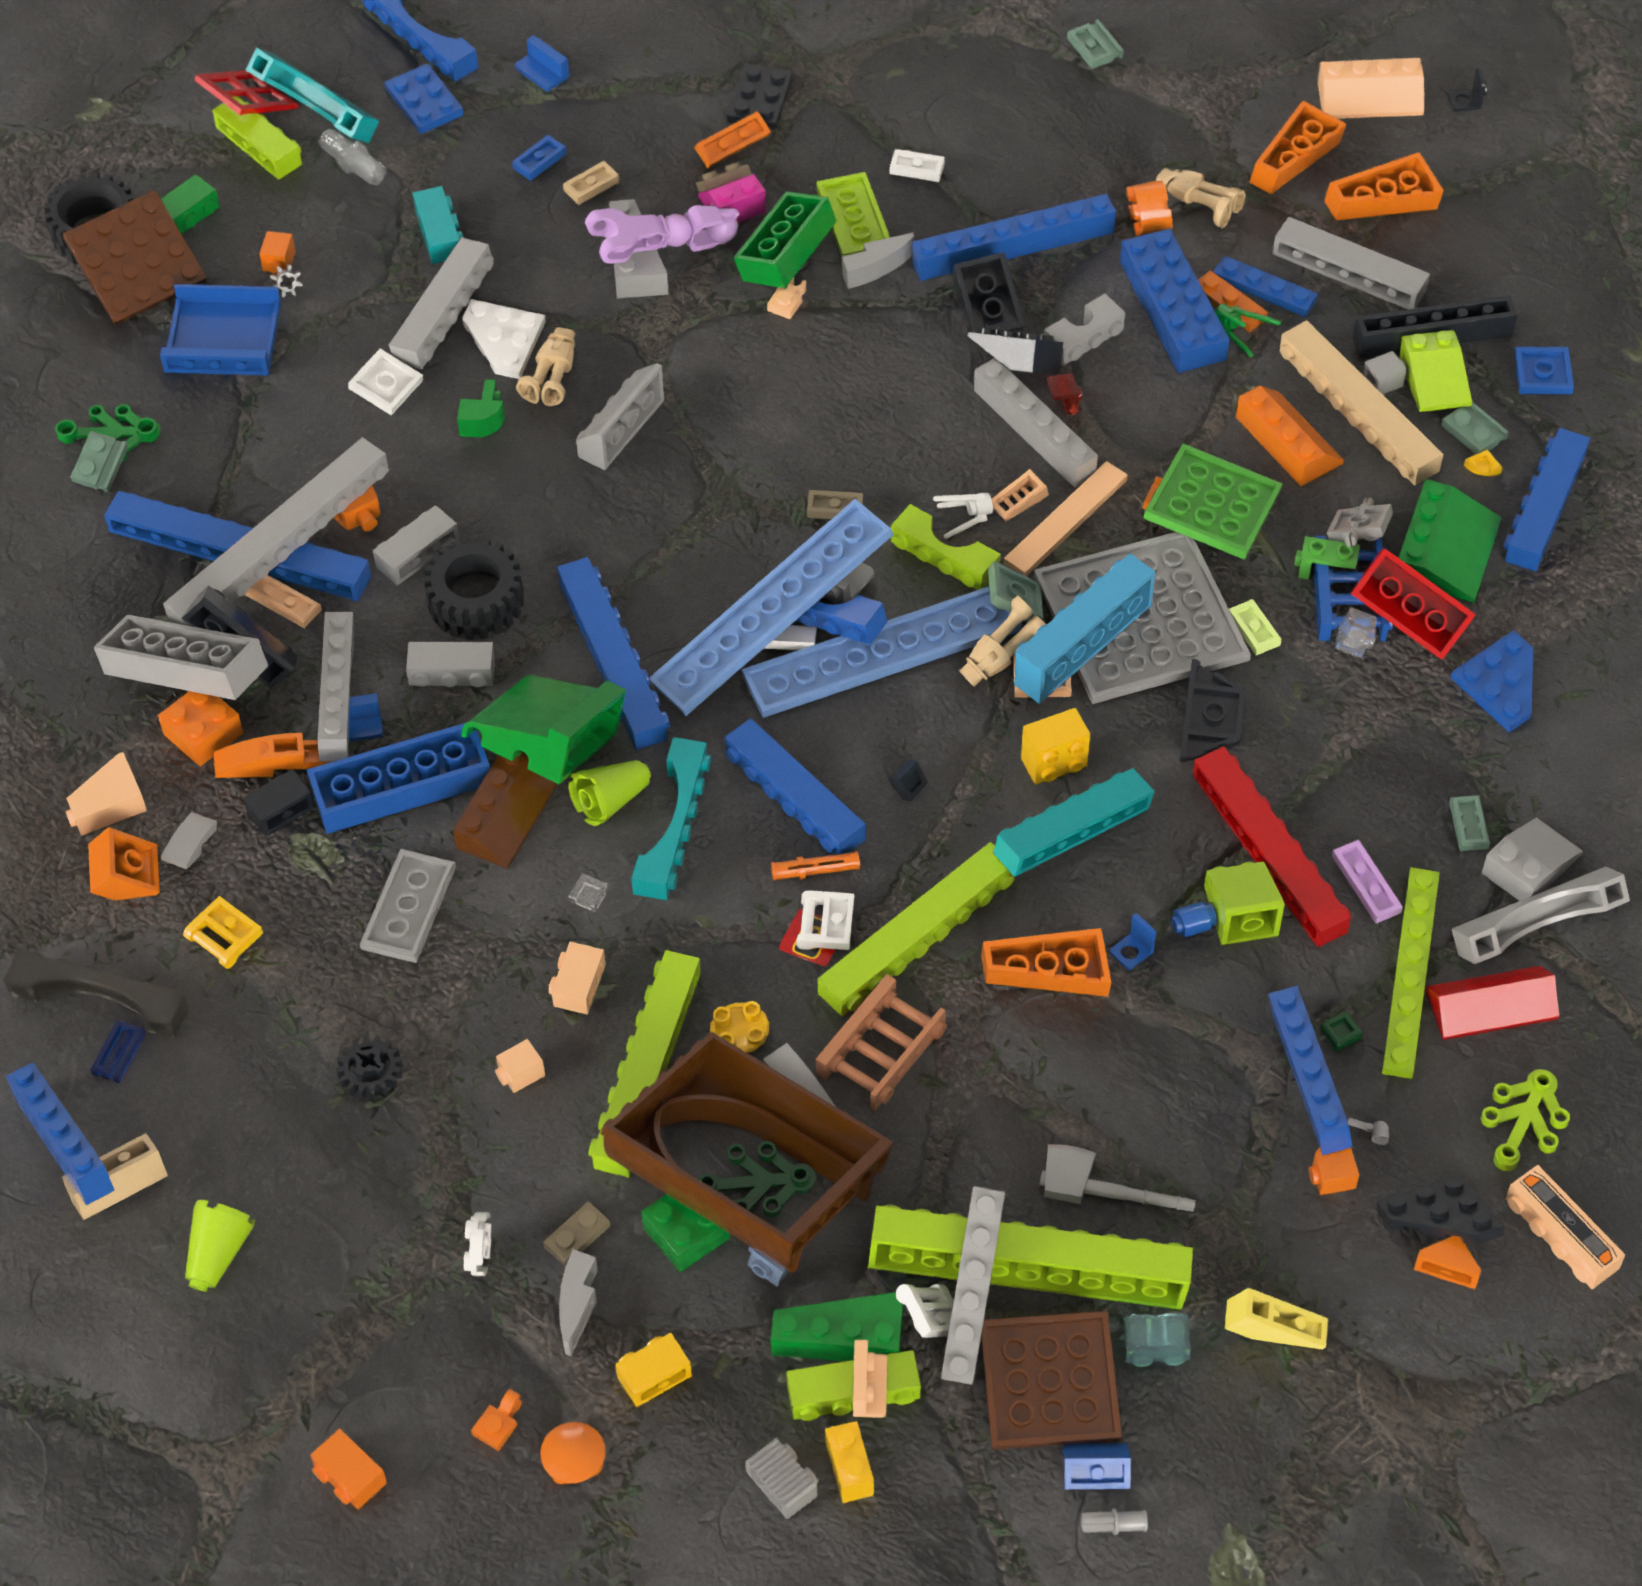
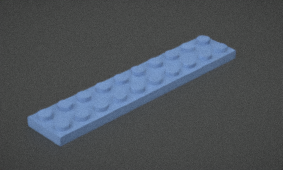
(770, 607)
(898, 647)

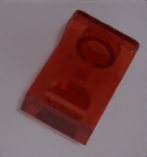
(1065, 388)

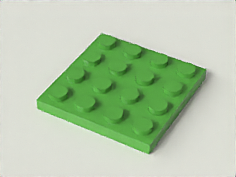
(1213, 501)

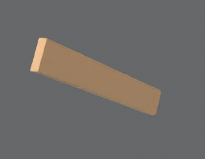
(1065, 519)

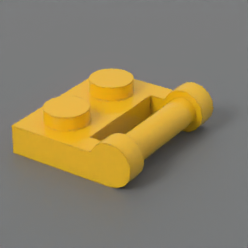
(228, 924)

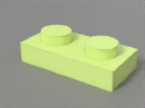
(1255, 627)

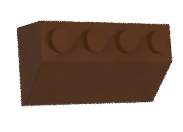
(503, 811)

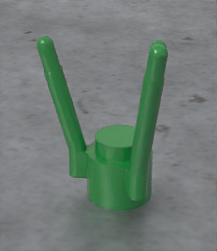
(1231, 318)

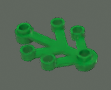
(142, 430)

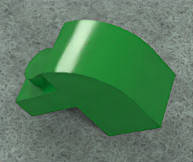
(482, 416)

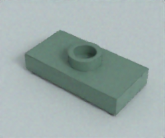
(1469, 823)

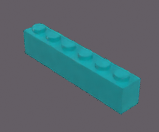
(1073, 821)

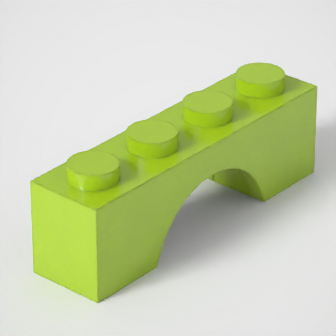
(967, 563)

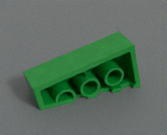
(832, 1327)

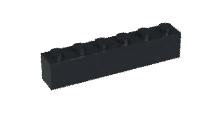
(1469, 319)

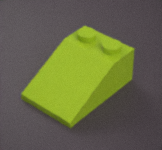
(1435, 370)

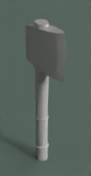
(1069, 1174)

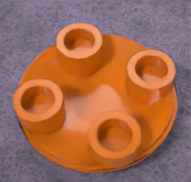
(573, 1453)

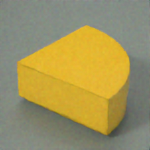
(1483, 464)

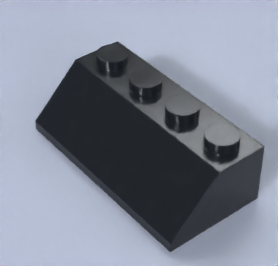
(216, 613)

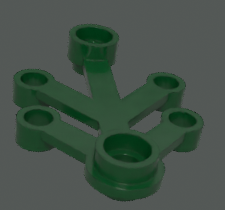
(761, 1180)

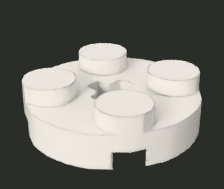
(480, 1243)

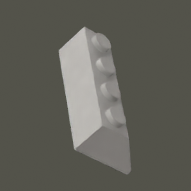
(622, 417)

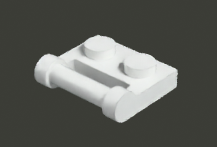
(835, 920)
(928, 1318)

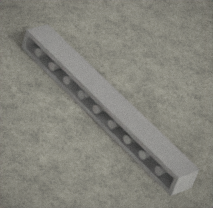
(285, 528)

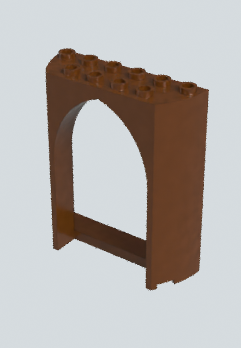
(736, 1089)

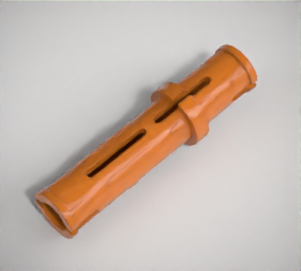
(781, 870)

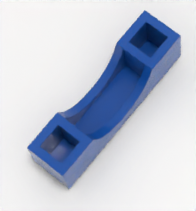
(857, 619)

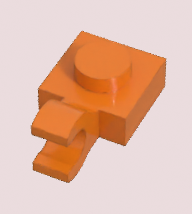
(497, 1424)

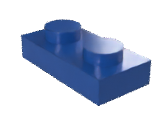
(539, 157)

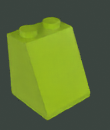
(1244, 902)

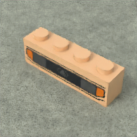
(1564, 1227)

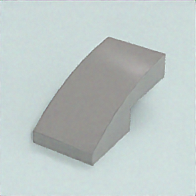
(188, 839)

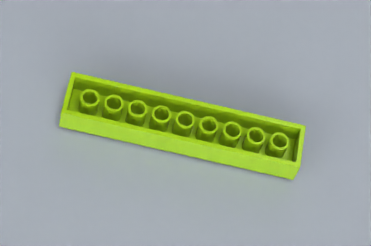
(1036, 1258)

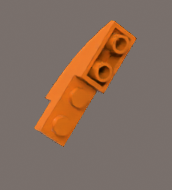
(265, 754)

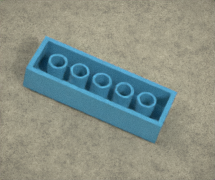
(1084, 627)

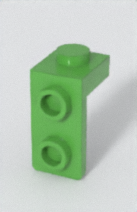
(1326, 553)

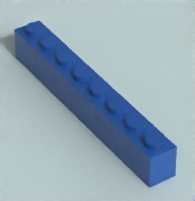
(1015, 235)
(612, 651)

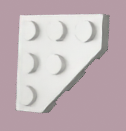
(503, 335)

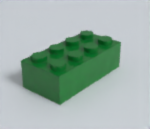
(785, 239)

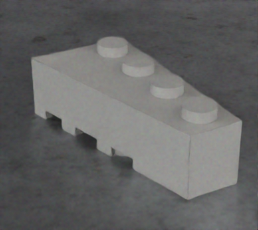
(644, 270)

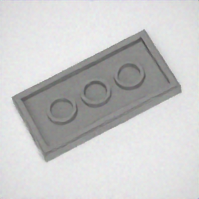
(408, 905)

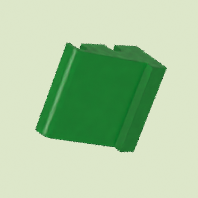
(550, 722)

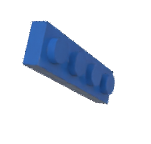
(1266, 286)

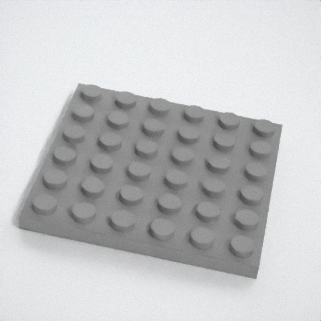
(1181, 625)

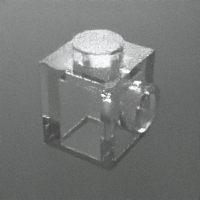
(1356, 633)

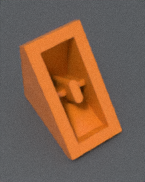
(1450, 1262)

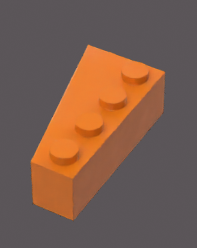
(1298, 145)
(1385, 190)
(1050, 962)

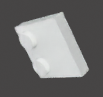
(385, 381)

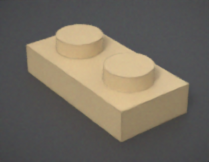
(591, 182)

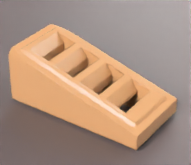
(1020, 484)

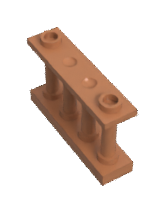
(868, 1017)

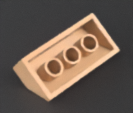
(1372, 88)

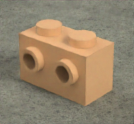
(577, 977)

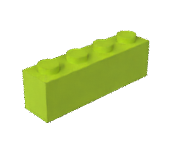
(259, 139)
(831, 1386)

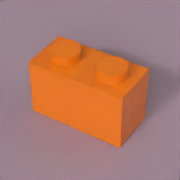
(347, 1469)

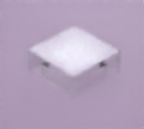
(588, 892)

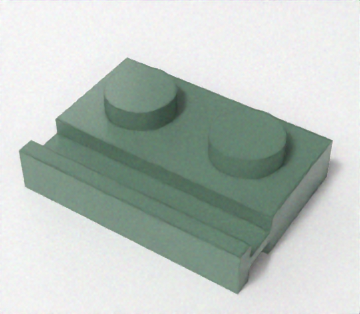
(1095, 44)
(1474, 428)
(99, 461)

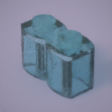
(1157, 1339)

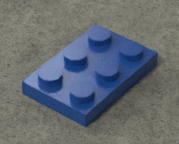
(424, 98)

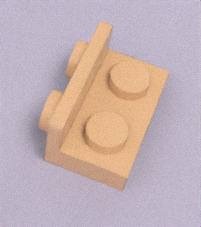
(869, 1382)

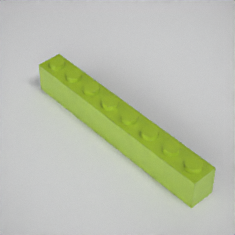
(914, 930)
(653, 1042)

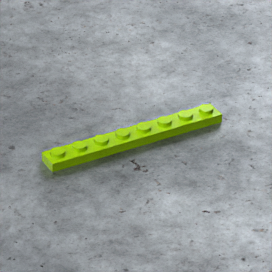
(1410, 973)

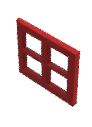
(233, 78)

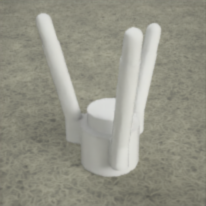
(977, 504)

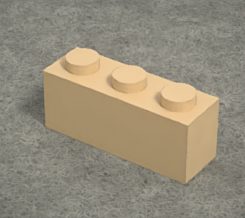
(129, 1169)

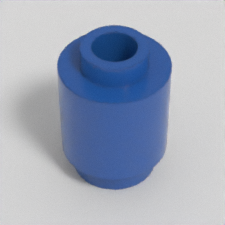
(1193, 919)

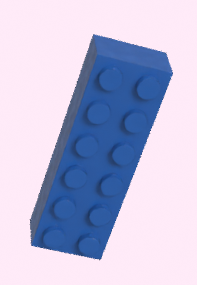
(1174, 300)
(398, 777)

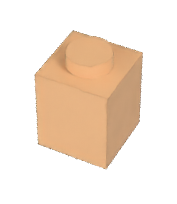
(519, 1066)

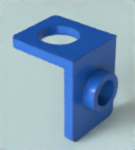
(1141, 937)

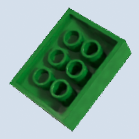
(1450, 539)

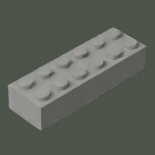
(181, 656)

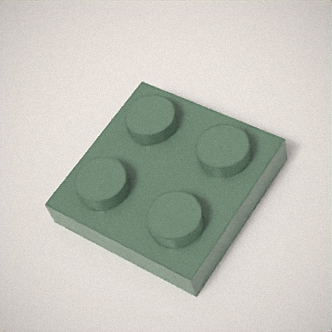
(1007, 584)

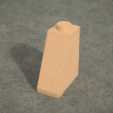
(105, 797)

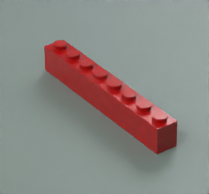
(1268, 841)

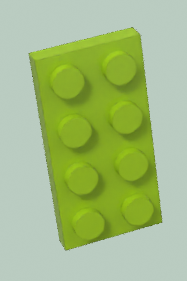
(855, 211)

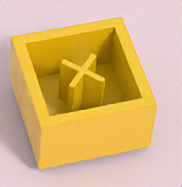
(1055, 746)

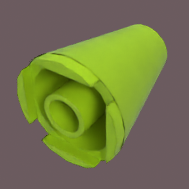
(607, 789)
(214, 1242)

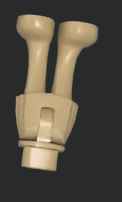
(1191, 187)
(555, 356)
(989, 656)

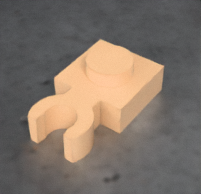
(787, 301)

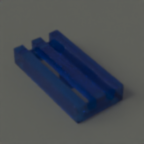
(109, 1072)

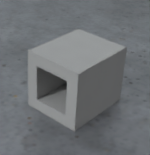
(1385, 372)

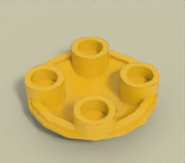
(741, 1025)

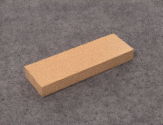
(284, 601)

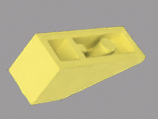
(1274, 1320)

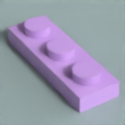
(1367, 881)

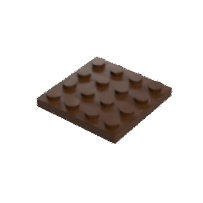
(133, 257)
(1050, 1380)

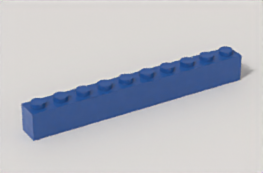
(210, 537)

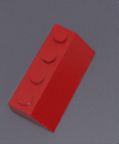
(1412, 603)

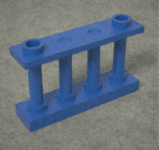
(1327, 599)

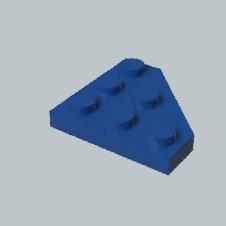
(1501, 680)

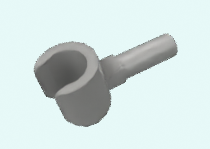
(1379, 1130)

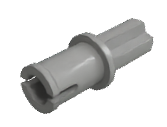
(1114, 1521)

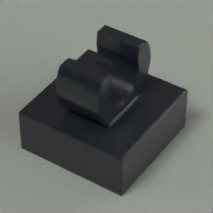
(909, 780)

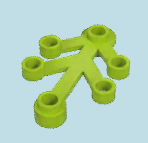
(1526, 1114)

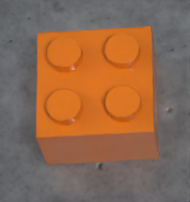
(200, 725)

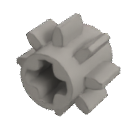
(293, 281)

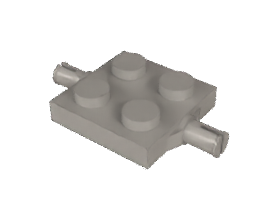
(1360, 522)

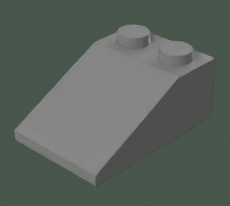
(1530, 859)

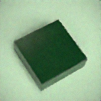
(1341, 1030)

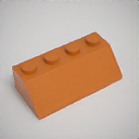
(1286, 435)

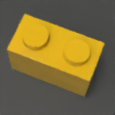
(653, 1369)
(849, 1462)

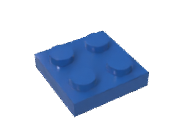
(1543, 370)

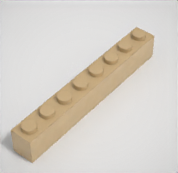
(1361, 403)

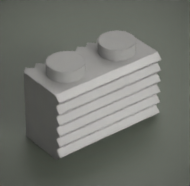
(782, 1477)

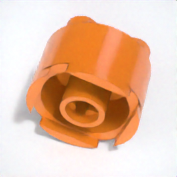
(1149, 207)

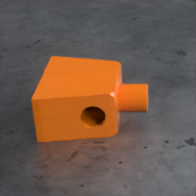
(361, 512)

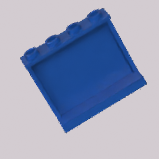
(222, 330)

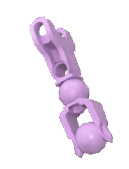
(648, 232)

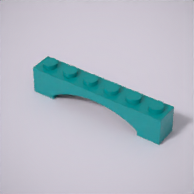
(335, 108)
(655, 871)

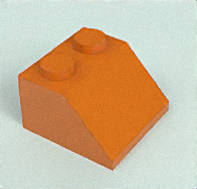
(123, 866)

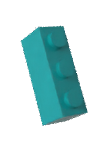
(437, 222)

